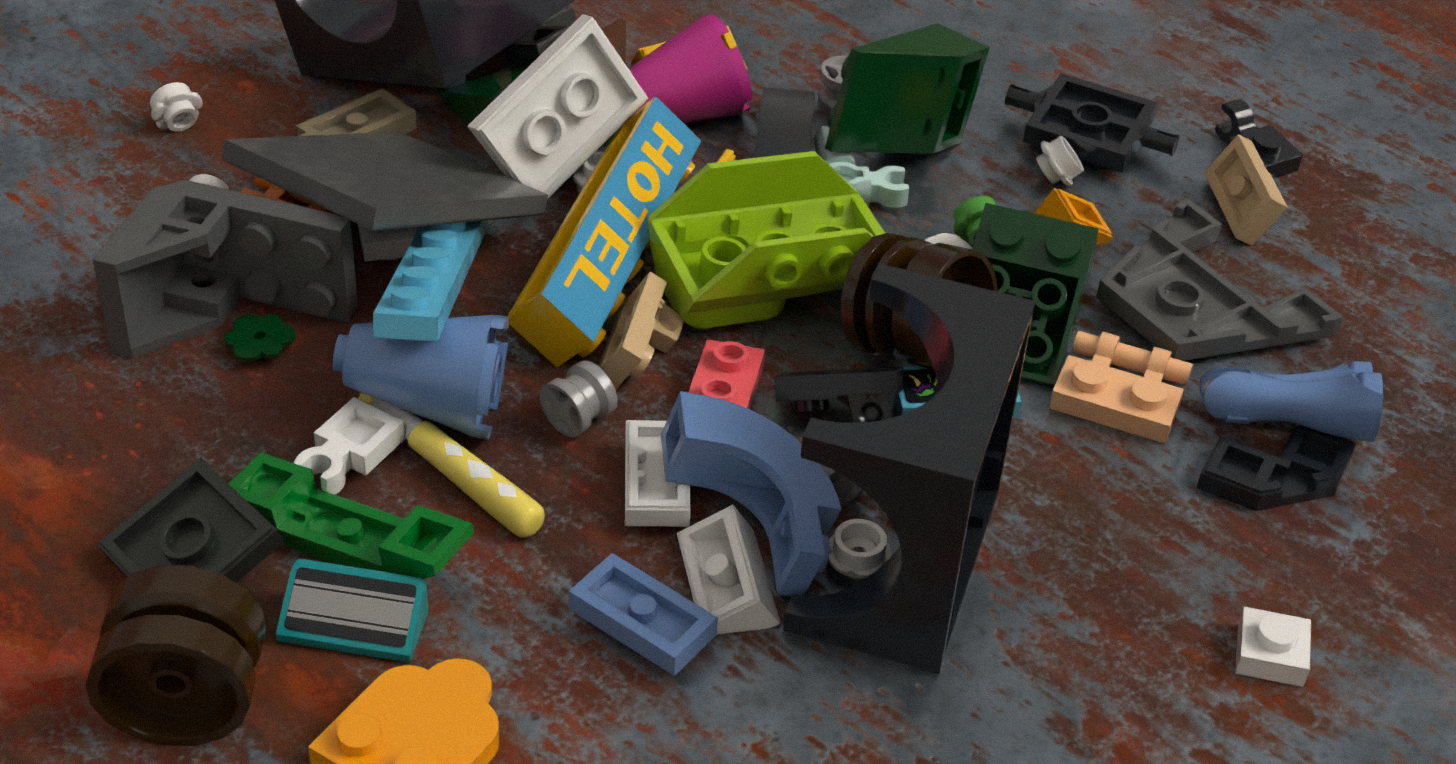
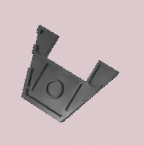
(1193, 308)

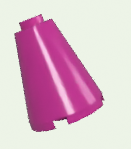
(696, 73)

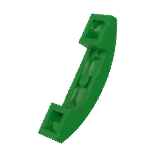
(344, 530)

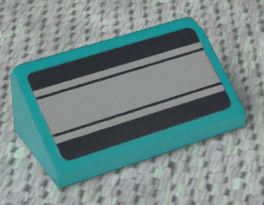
(353, 610)

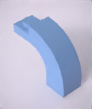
(761, 467)

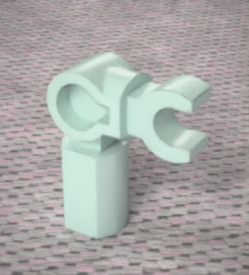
(874, 186)

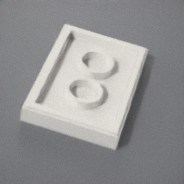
(559, 109)

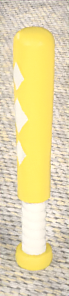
(474, 477)

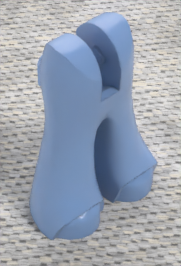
(1334, 401)

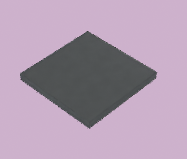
(384, 179)

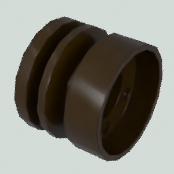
(879, 329)

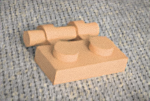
(1118, 397)

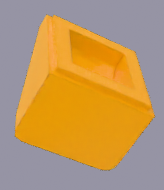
(1073, 209)

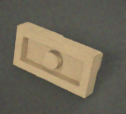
(1245, 190)
(641, 323)

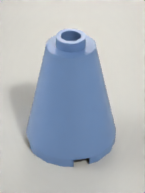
(439, 380)

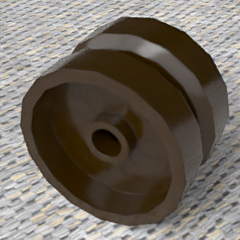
(176, 656)

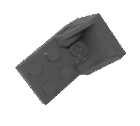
(202, 248)

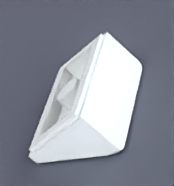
(728, 572)

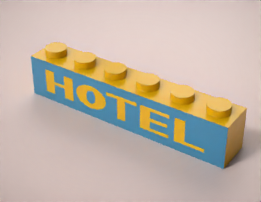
(604, 235)

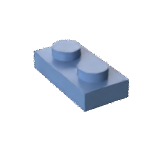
(643, 613)

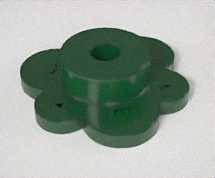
(259, 337)

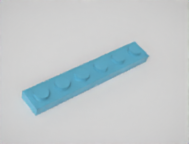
(428, 281)

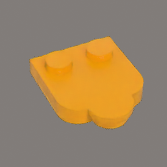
(416, 719)

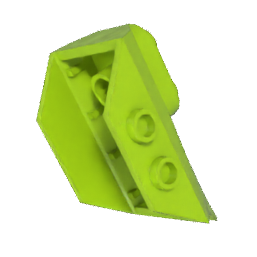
(756, 235)

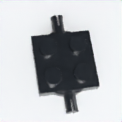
(1094, 119)

